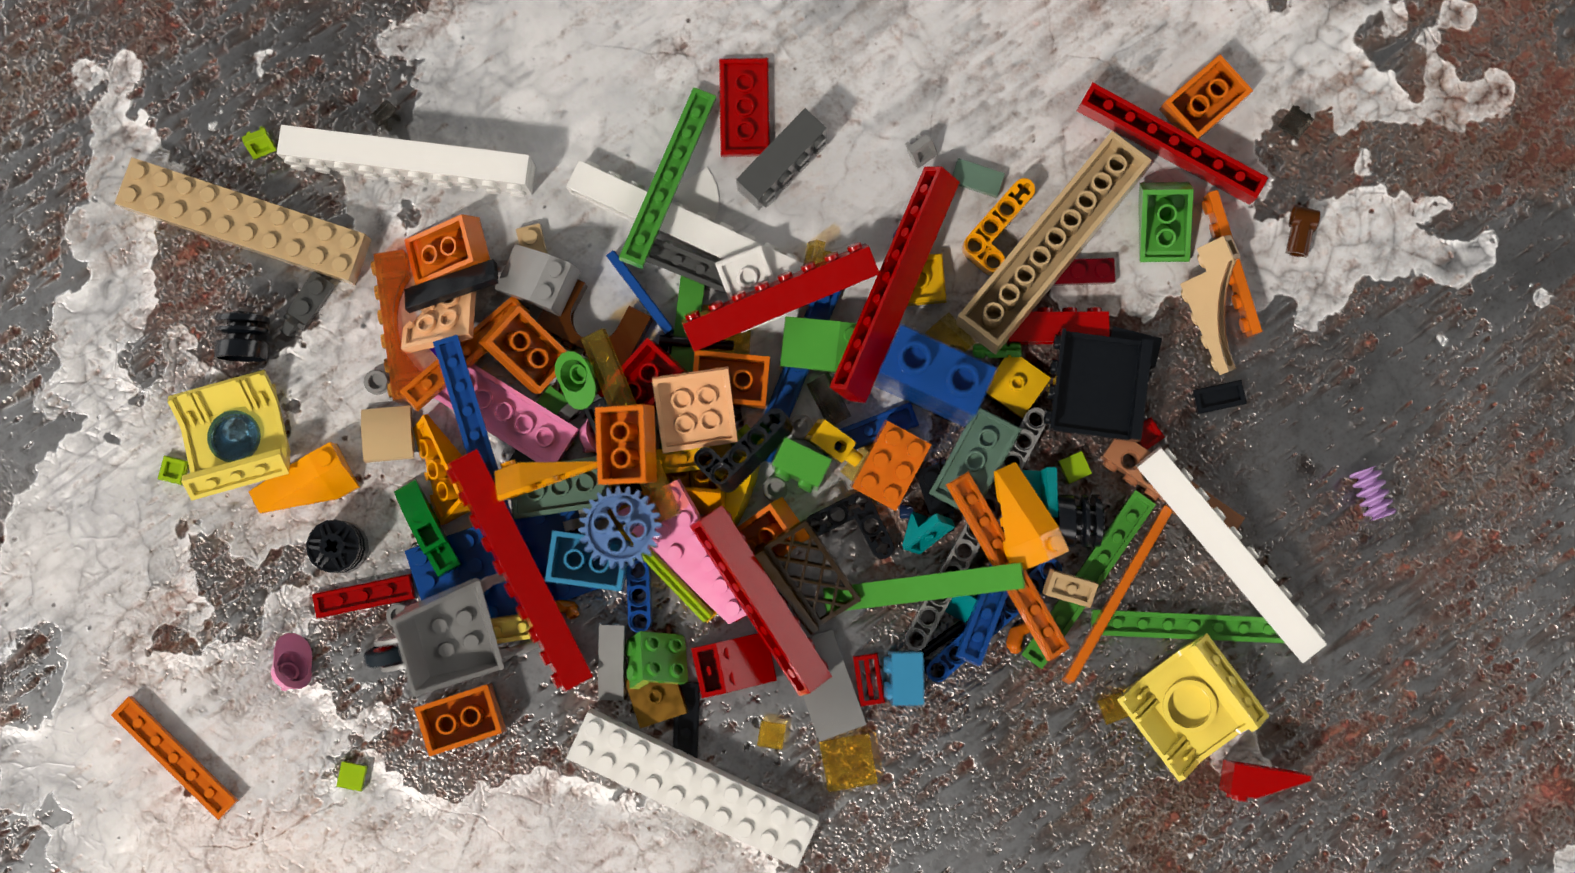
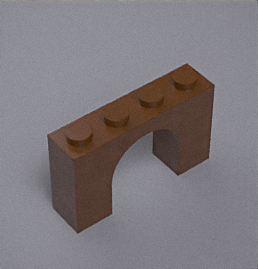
(624, 339)

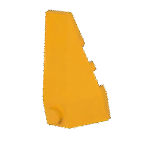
(438, 452)
(525, 477)

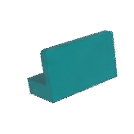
(1045, 485)

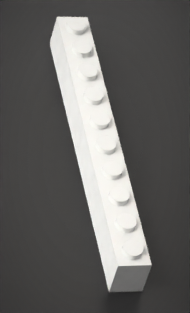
(679, 224)
(1231, 554)

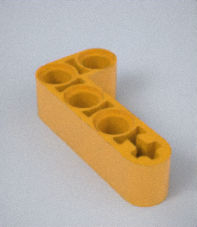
(1001, 222)

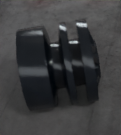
(241, 337)
(1082, 520)
(351, 548)

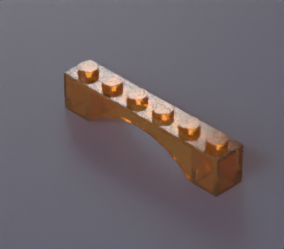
(392, 277)

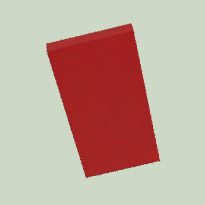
(744, 106)

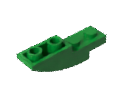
(426, 528)

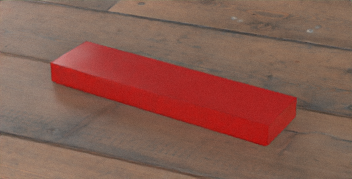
(364, 596)

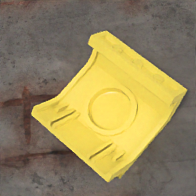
(1192, 705)

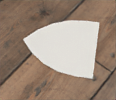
(699, 193)

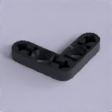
(860, 517)

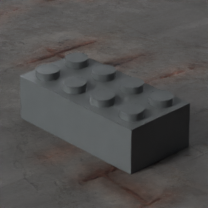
(781, 159)

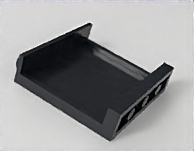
(1098, 386)

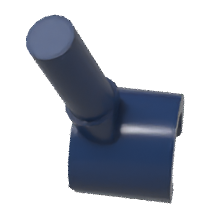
(905, 512)

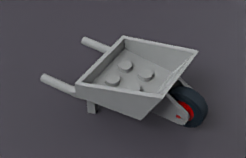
(444, 639)

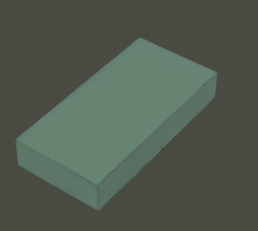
(978, 178)

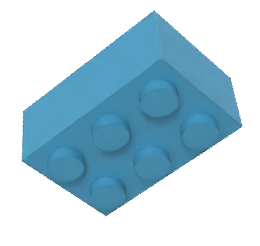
(574, 566)
(905, 678)

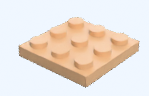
(695, 409)

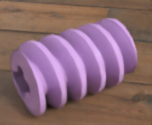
(1373, 493)

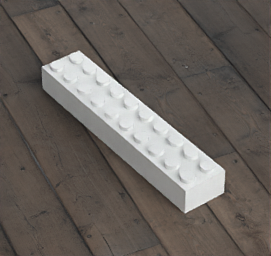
(406, 160)
(693, 787)

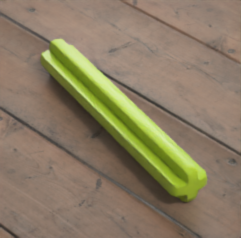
(678, 586)

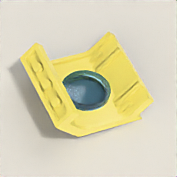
(231, 434)

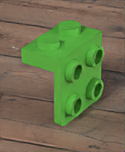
(656, 659)

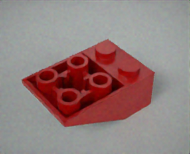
(733, 665)

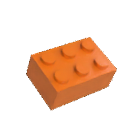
(1206, 98)
(524, 348)
(746, 373)
(626, 444)
(890, 465)
(460, 719)

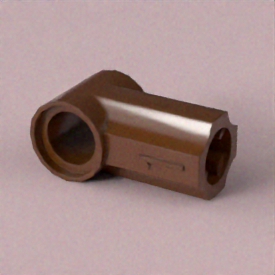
(1303, 224)

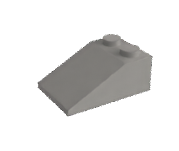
(538, 279)

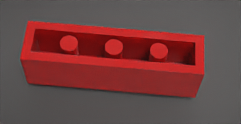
(1042, 325)

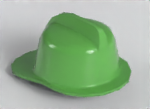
(576, 379)

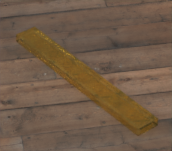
(618, 393)

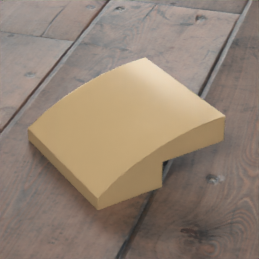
(387, 434)

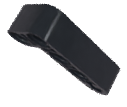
(747, 447)

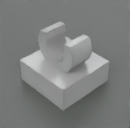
(921, 151)

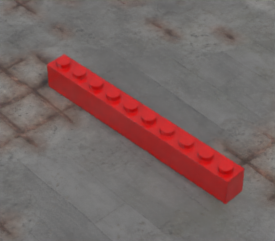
(894, 284)
(519, 571)

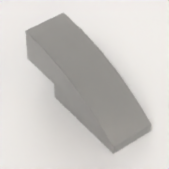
(611, 662)

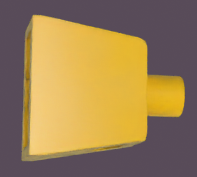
(825, 435)

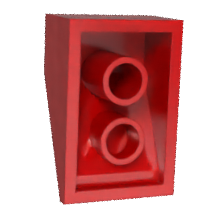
(1254, 781)

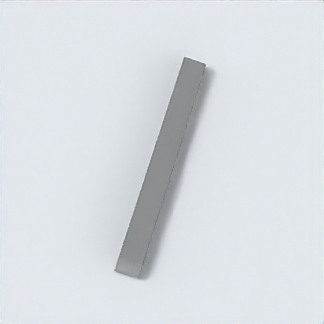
(965, 537)

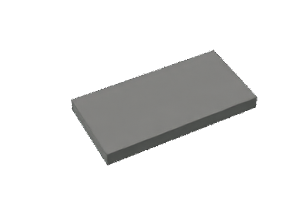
(834, 703)

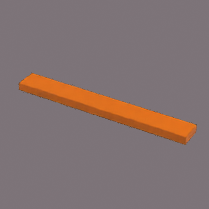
(991, 539)
(1117, 595)

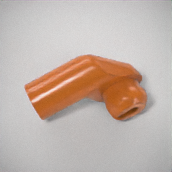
(568, 607)
(1015, 637)

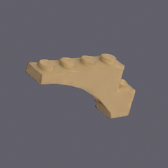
(1207, 299)

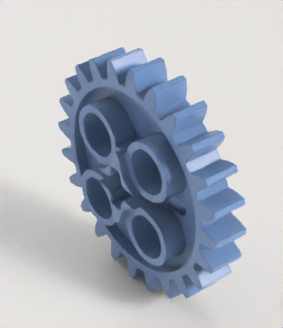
(601, 540)

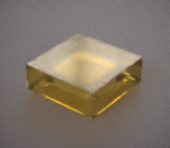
(1111, 709)
(771, 735)

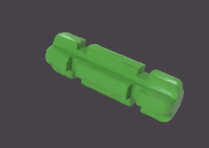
(1013, 349)

